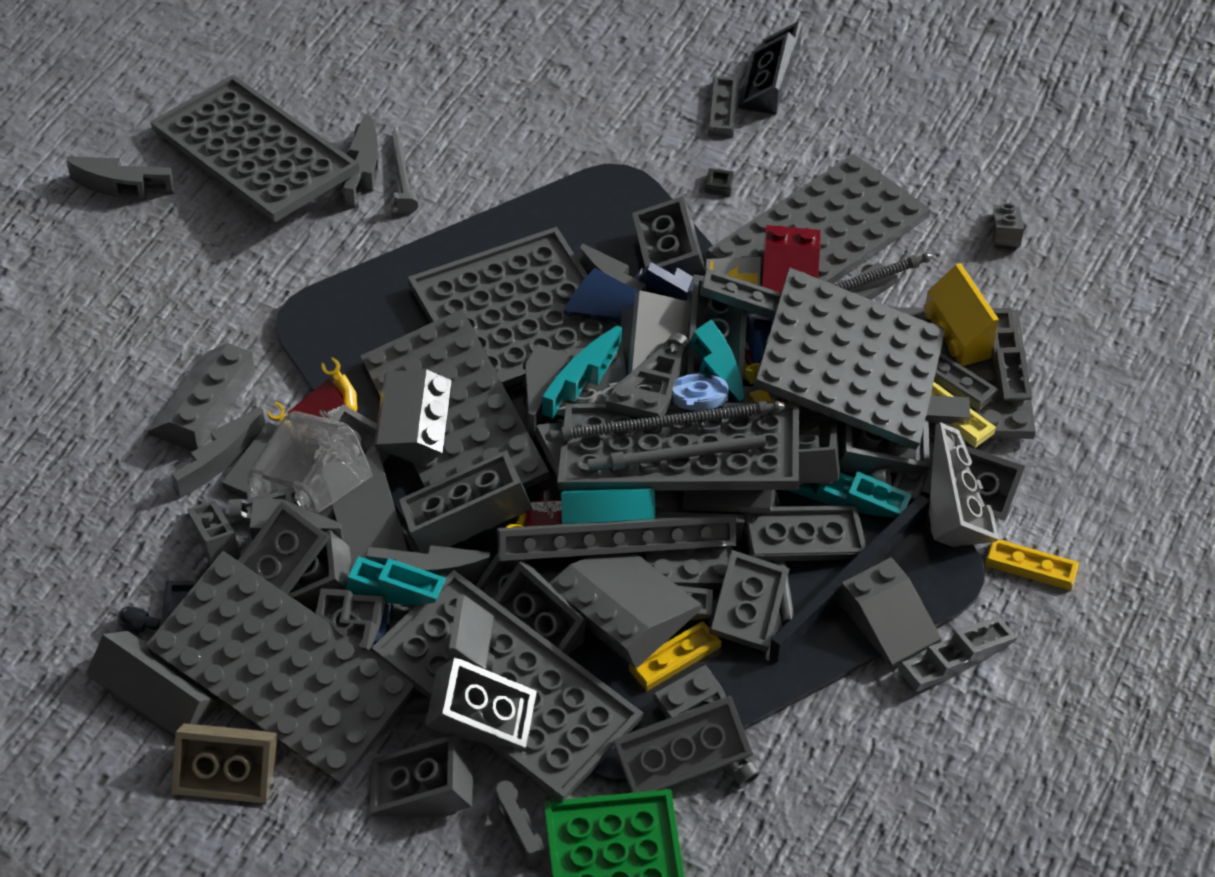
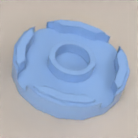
(699, 393)

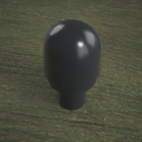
(137, 619)

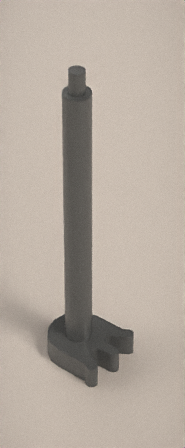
(405, 201)

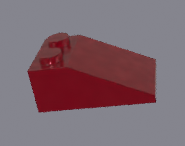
(788, 249)

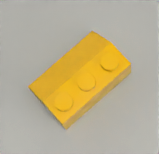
(964, 314)

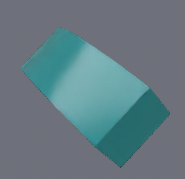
(717, 359)
(607, 505)
(394, 582)

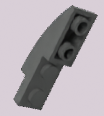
(365, 152)
(112, 179)
(468, 563)

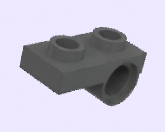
(1007, 225)

